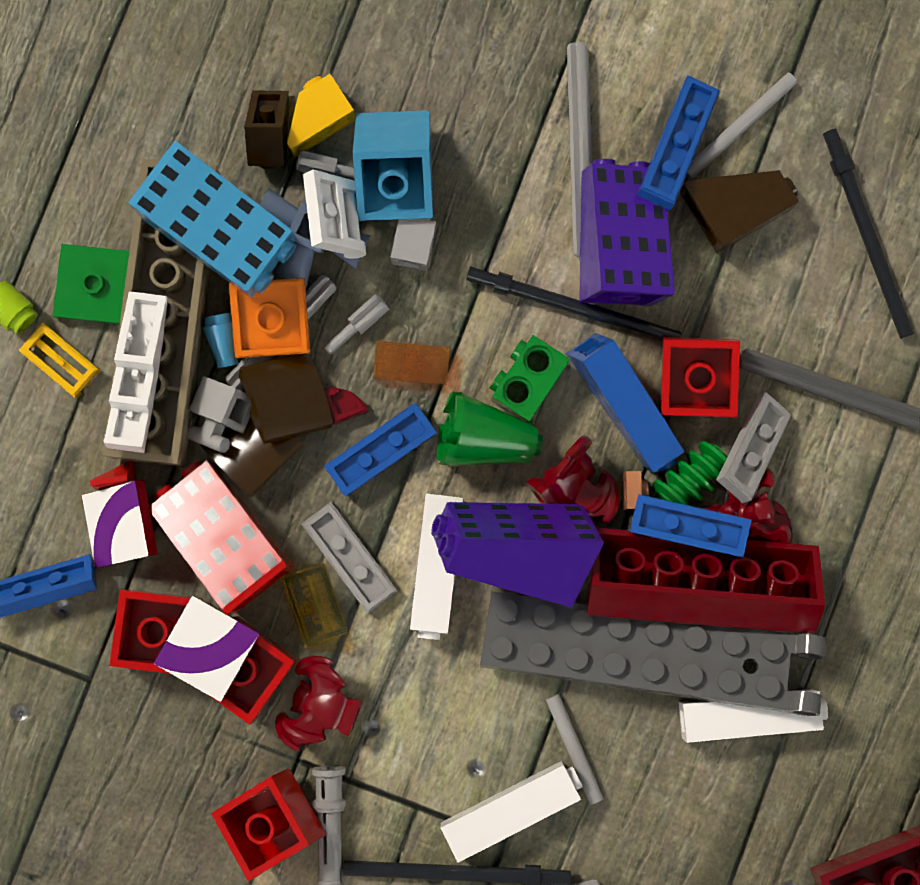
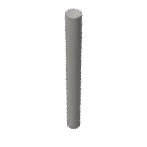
(741, 124)

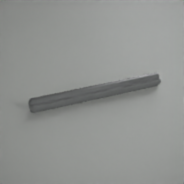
(830, 388)

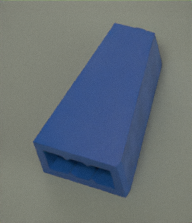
(626, 401)

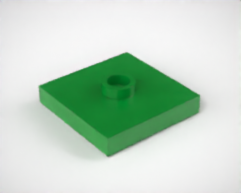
(90, 284)

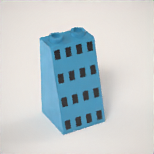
(213, 220)

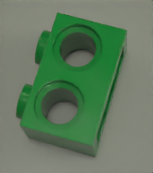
(536, 383)

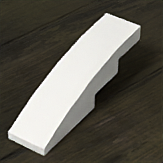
(136, 372)

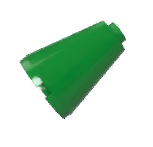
(484, 435)

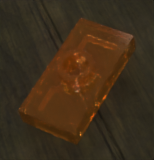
(411, 363)

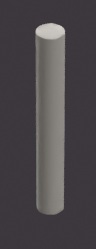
(574, 749)

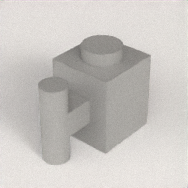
(222, 408)

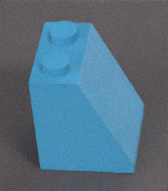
(393, 165)

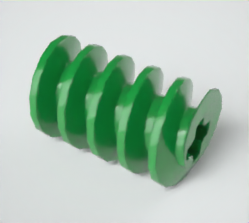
(692, 477)

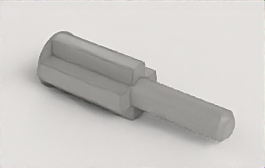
(308, 161)
(359, 321)

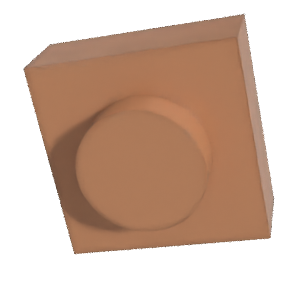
(632, 487)

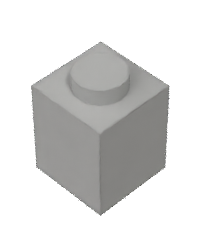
(413, 243)

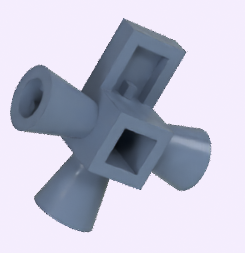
(297, 219)

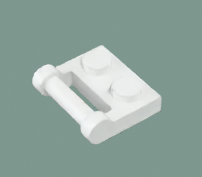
(333, 214)

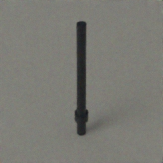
(842, 166)
(504, 284)
(528, 876)

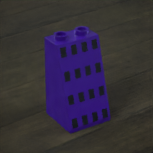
(622, 238)
(519, 546)

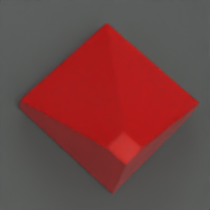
(120, 475)

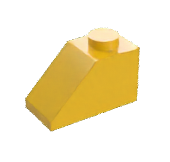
(318, 114)

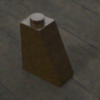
(738, 204)

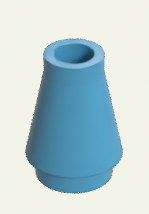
(219, 335)

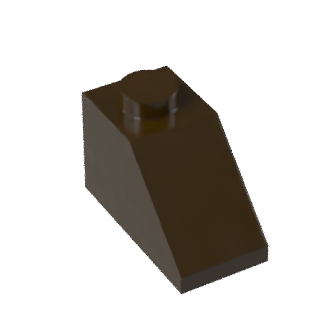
(267, 129)

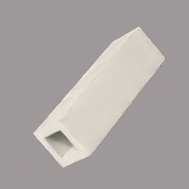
(432, 585)
(717, 721)
(511, 810)

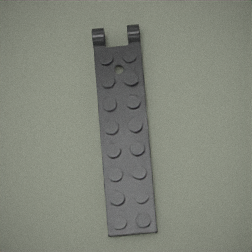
(648, 655)

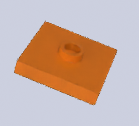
(271, 320)

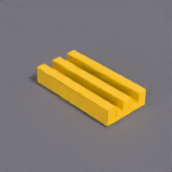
(83, 380)

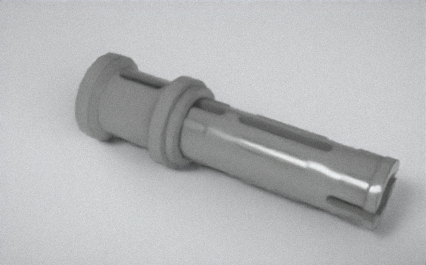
(329, 807)

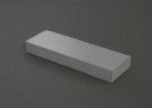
(754, 447)
(349, 557)

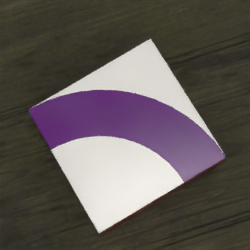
(119, 524)
(207, 648)

